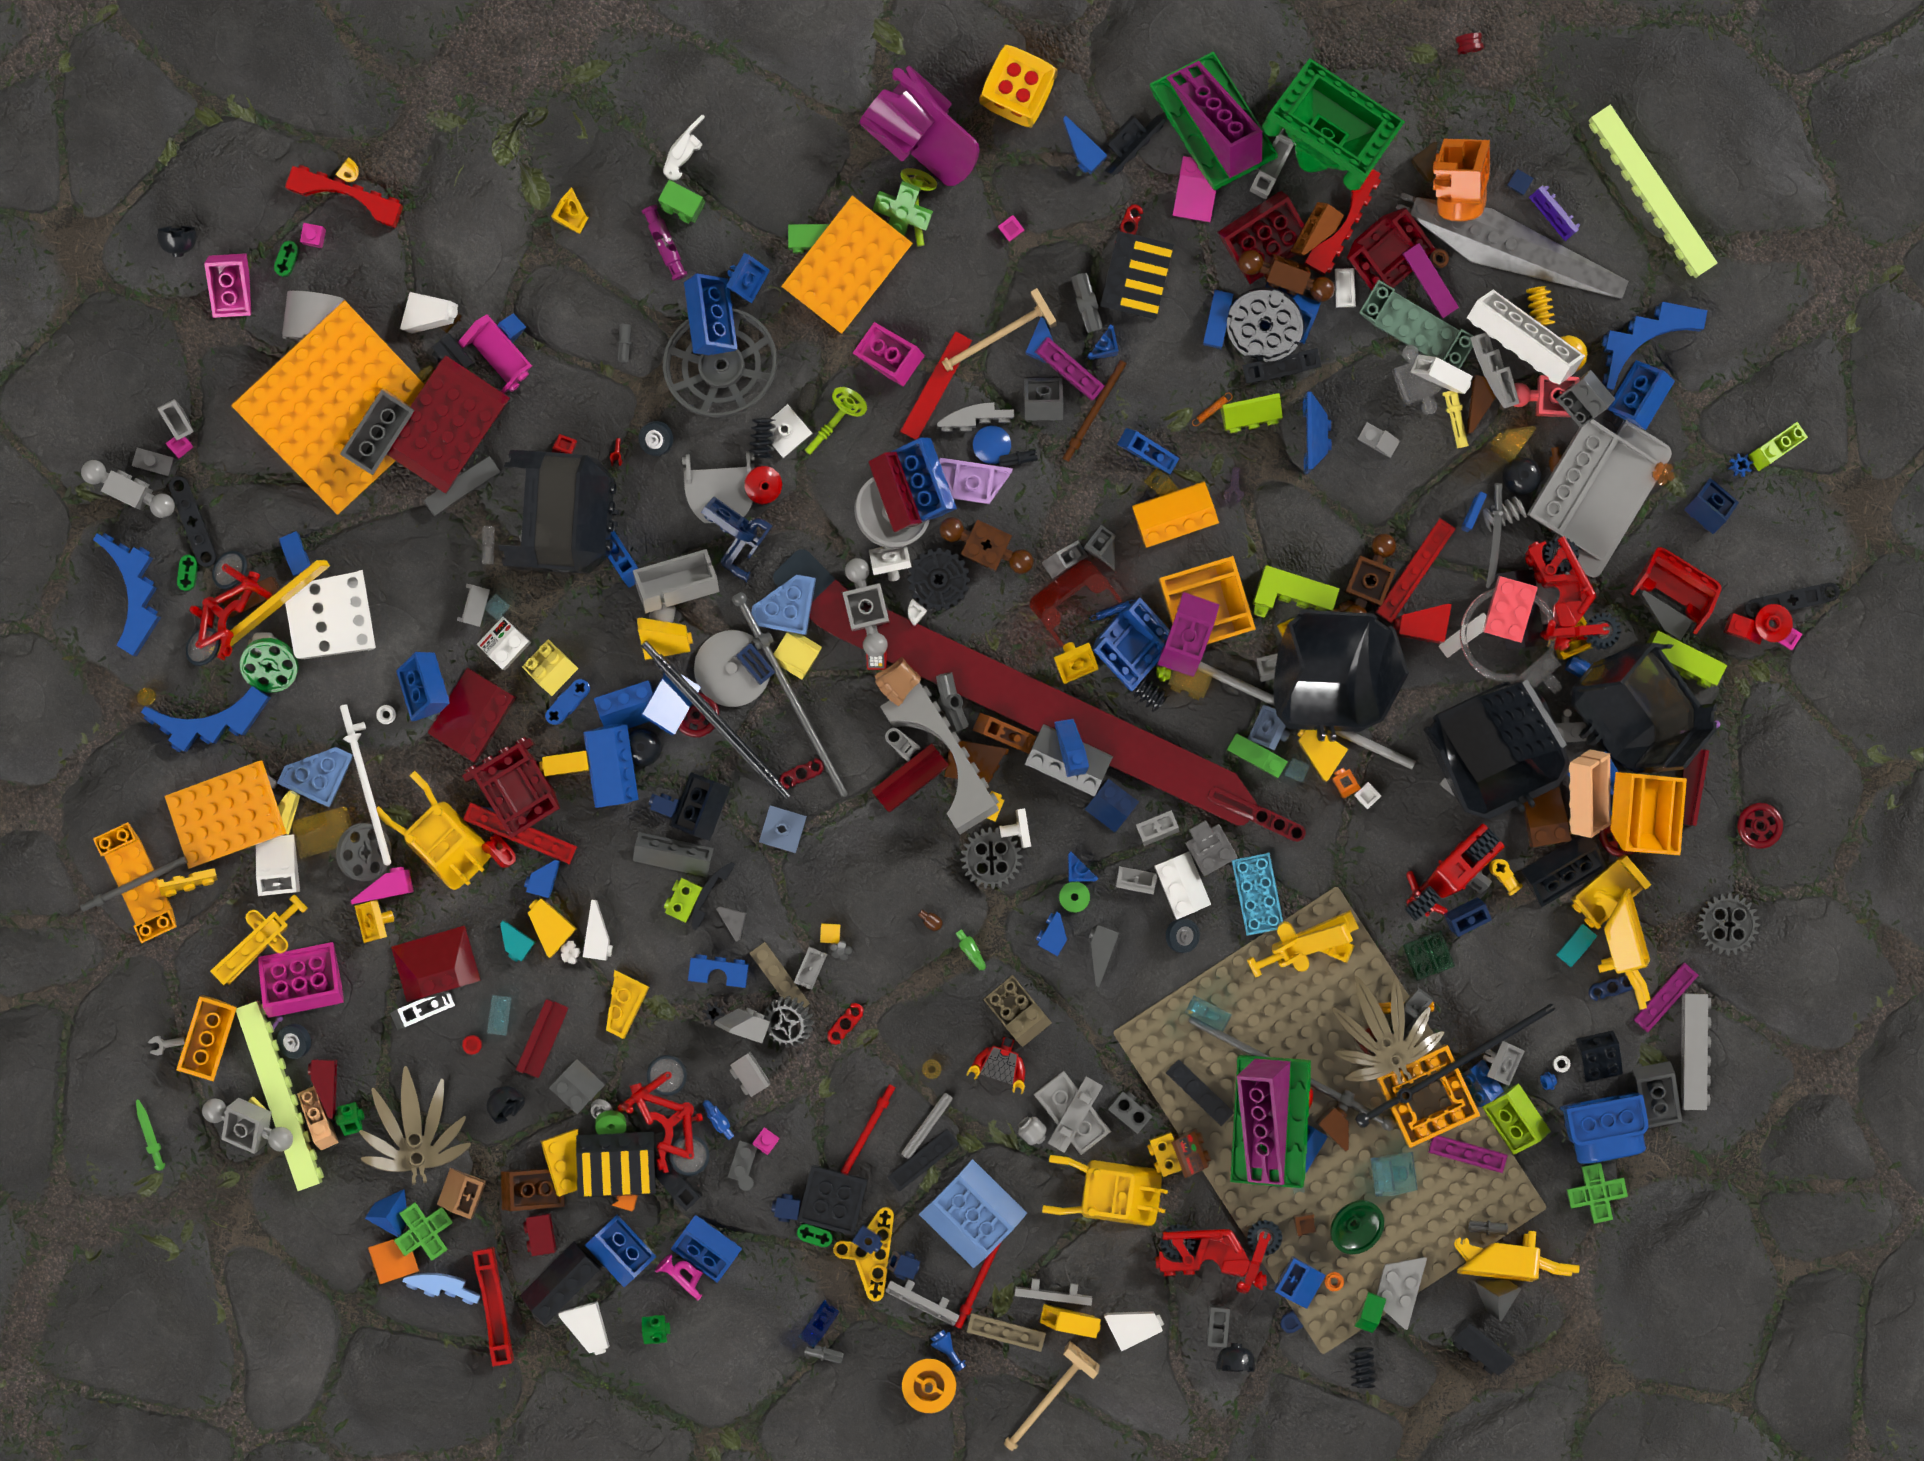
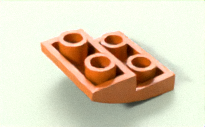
(390, 1261)

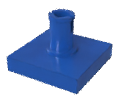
(747, 277)

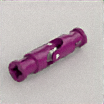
(665, 245)

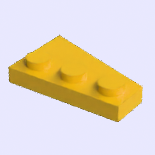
(179, 883)
(625, 1003)
(562, 1161)

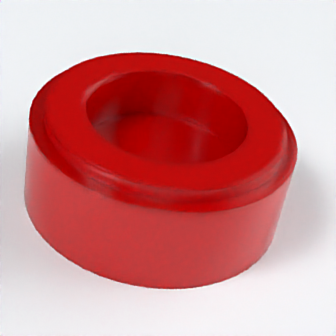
(472, 1044)

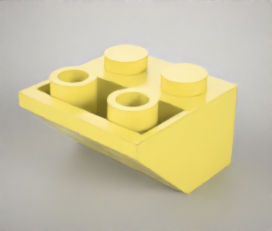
(550, 667)

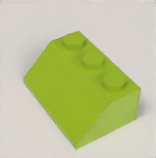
(1252, 413)
(1516, 1119)

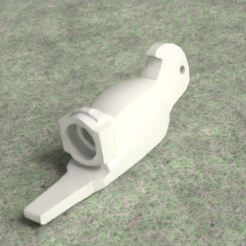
(682, 151)

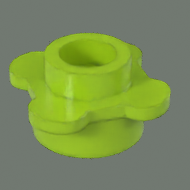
(1163, 673)

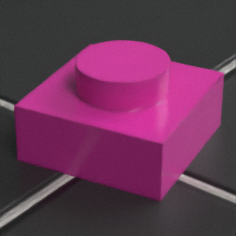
(1011, 228)
(180, 446)
(1791, 640)
(765, 1141)

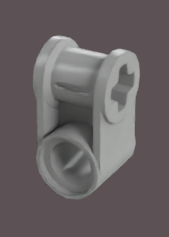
(902, 744)

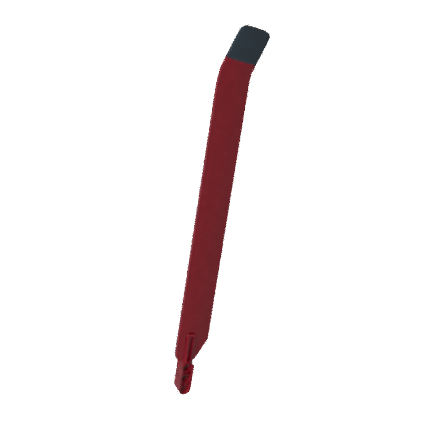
(1037, 704)

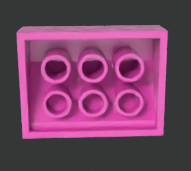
(300, 980)

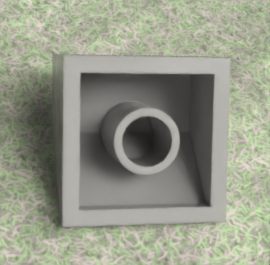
(745, 1023)
(750, 1074)

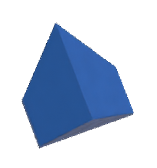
(1106, 345)
(1078, 871)
(386, 1213)

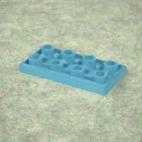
(1257, 893)

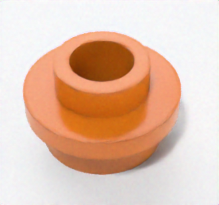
(1338, 1286)

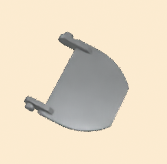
(722, 483)

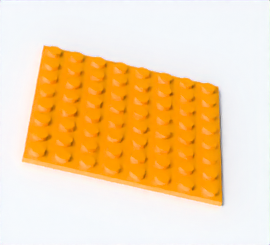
(319, 397)

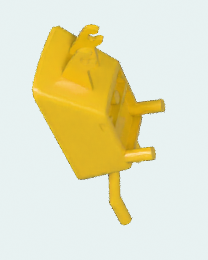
(443, 840)
(1625, 942)
(1115, 1192)
(1509, 1260)

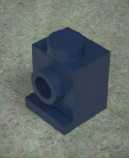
(663, 804)
(863, 1233)

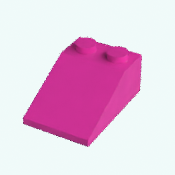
(1193, 194)
(228, 285)
(889, 354)
(389, 885)

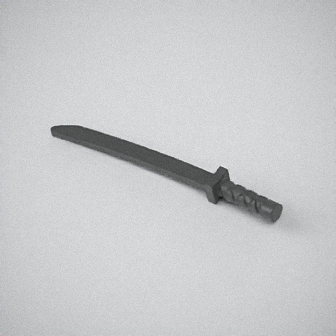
(1497, 512)

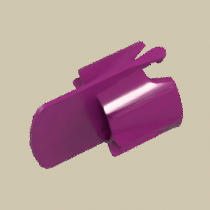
(917, 123)

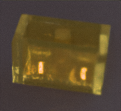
(1195, 686)

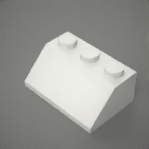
(1182, 885)

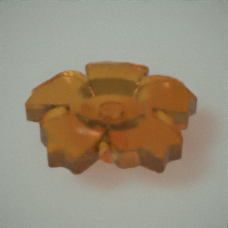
(1663, 473)

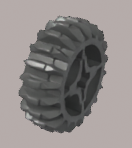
(788, 1021)

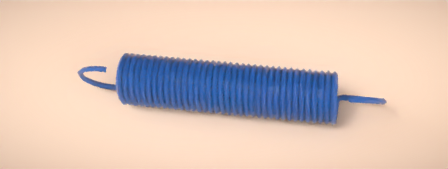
(1111, 611)

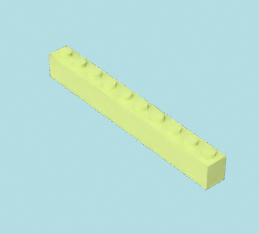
(1652, 191)
(279, 1094)

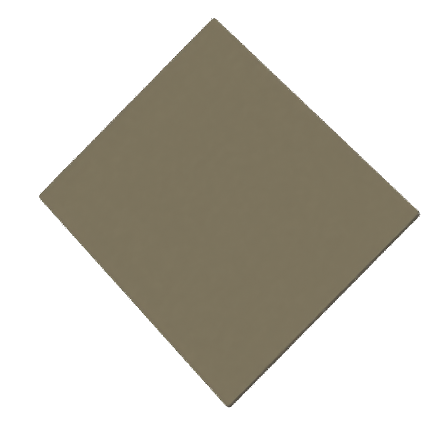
(1293, 1018)

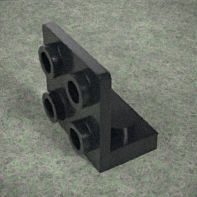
(1600, 1056)

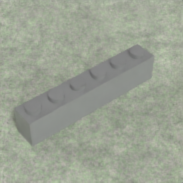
(1695, 1051)

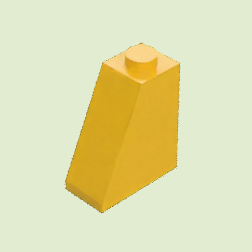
(664, 637)
(1322, 754)
(564, 763)
(550, 926)
(1070, 1321)

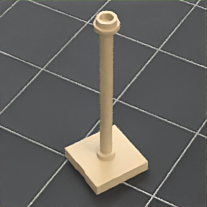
(1040, 310)
(1080, 1361)

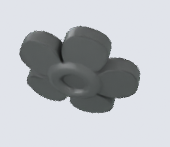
(840, 950)

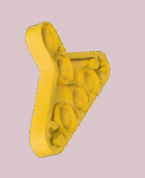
(869, 1261)

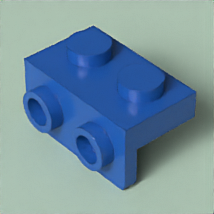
(1481, 1087)

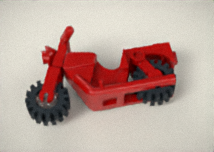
(1574, 598)
(1453, 873)
(1221, 1247)

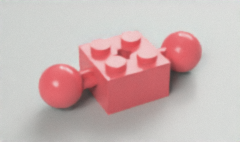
(1545, 402)

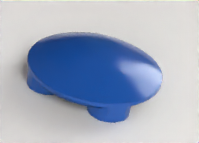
(991, 443)

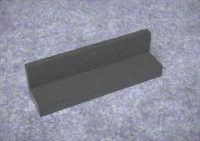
(672, 854)

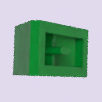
(1370, 1313)

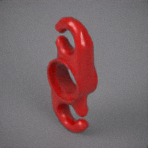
(1129, 218)
(837, 1028)

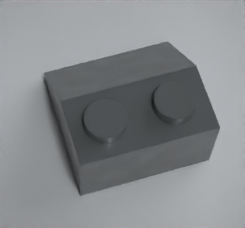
(1043, 399)
(577, 1086)

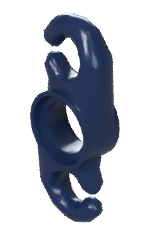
(1603, 987)

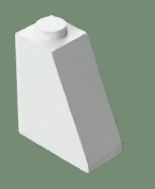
(427, 313)
(1441, 373)
(587, 1326)
(1133, 1327)

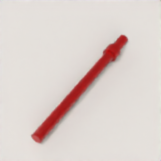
(882, 1102)
(965, 1308)

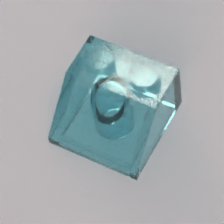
(1394, 1174)

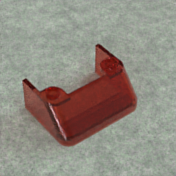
(1047, 600)

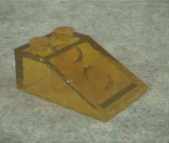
(321, 831)

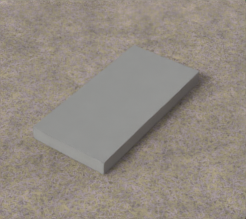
(1057, 1097)

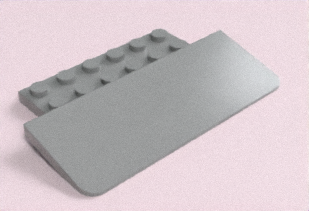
(1599, 489)

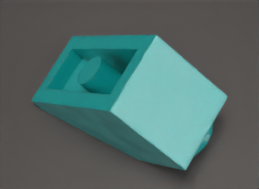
(515, 942)

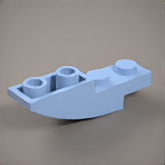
(436, 1282)

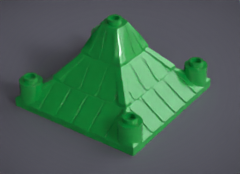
(1332, 124)

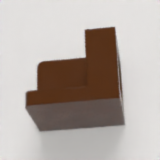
(1304, 1223)

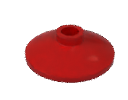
(754, 482)
(1782, 623)

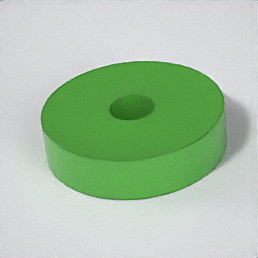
(1083, 896)
(610, 1117)

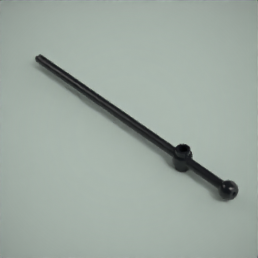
(1363, 1119)

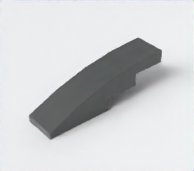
(464, 485)
(1413, 1008)

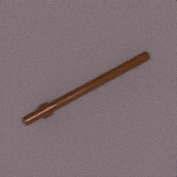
(1075, 442)

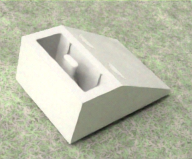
(277, 866)

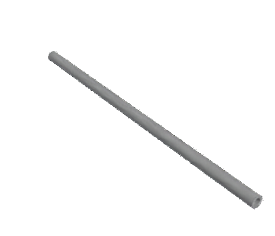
(1269, 698)

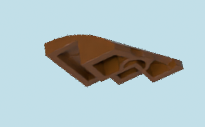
(984, 756)

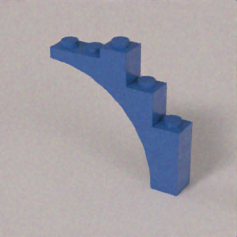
(1668, 319)
(133, 565)
(237, 717)

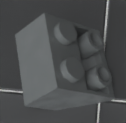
(1585, 399)

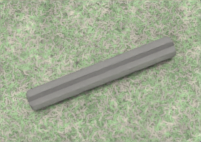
(927, 1125)

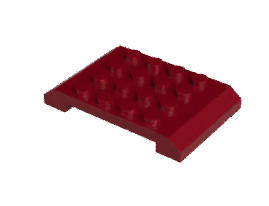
(447, 424)

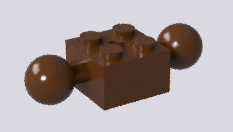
(1286, 274)
(953, 530)
(1383, 547)

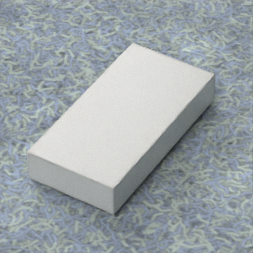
(1345, 287)

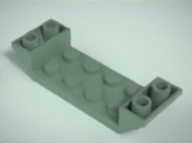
(1416, 326)

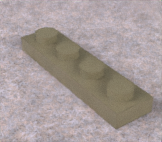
(777, 974)
(1006, 1332)

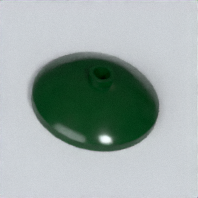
(1362, 1232)

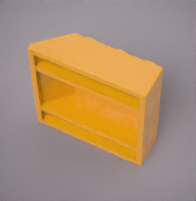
(1219, 584)
(1648, 813)

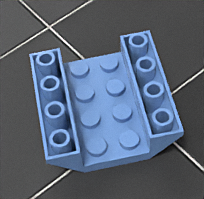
(973, 1214)

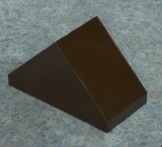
(1424, 162)

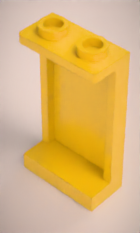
(1615, 880)

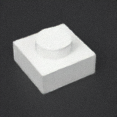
(1367, 795)

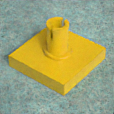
(1075, 662)
(372, 920)

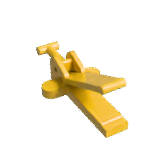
(265, 933)
(1295, 947)

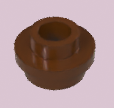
(1445, 258)

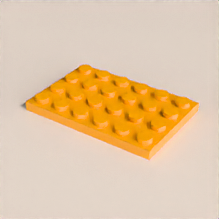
(847, 264)
(225, 814)

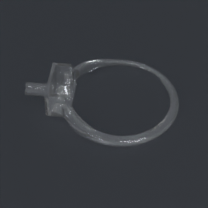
(1536, 673)

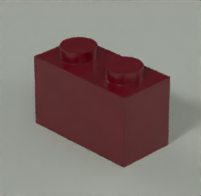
(540, 1234)

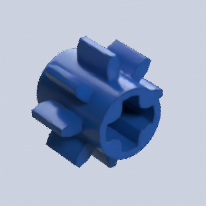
(1734, 467)

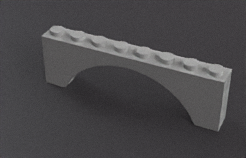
(972, 799)

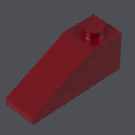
(324, 1079)

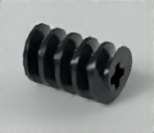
(762, 437)
(1149, 694)
(1362, 1367)

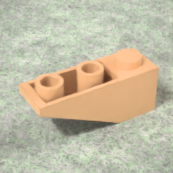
(317, 1119)

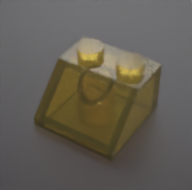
(1511, 442)

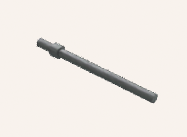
(100, 899)

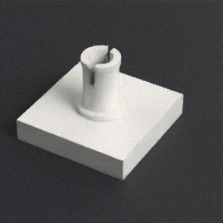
(789, 431)
(889, 561)
(1019, 829)

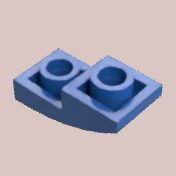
(294, 553)

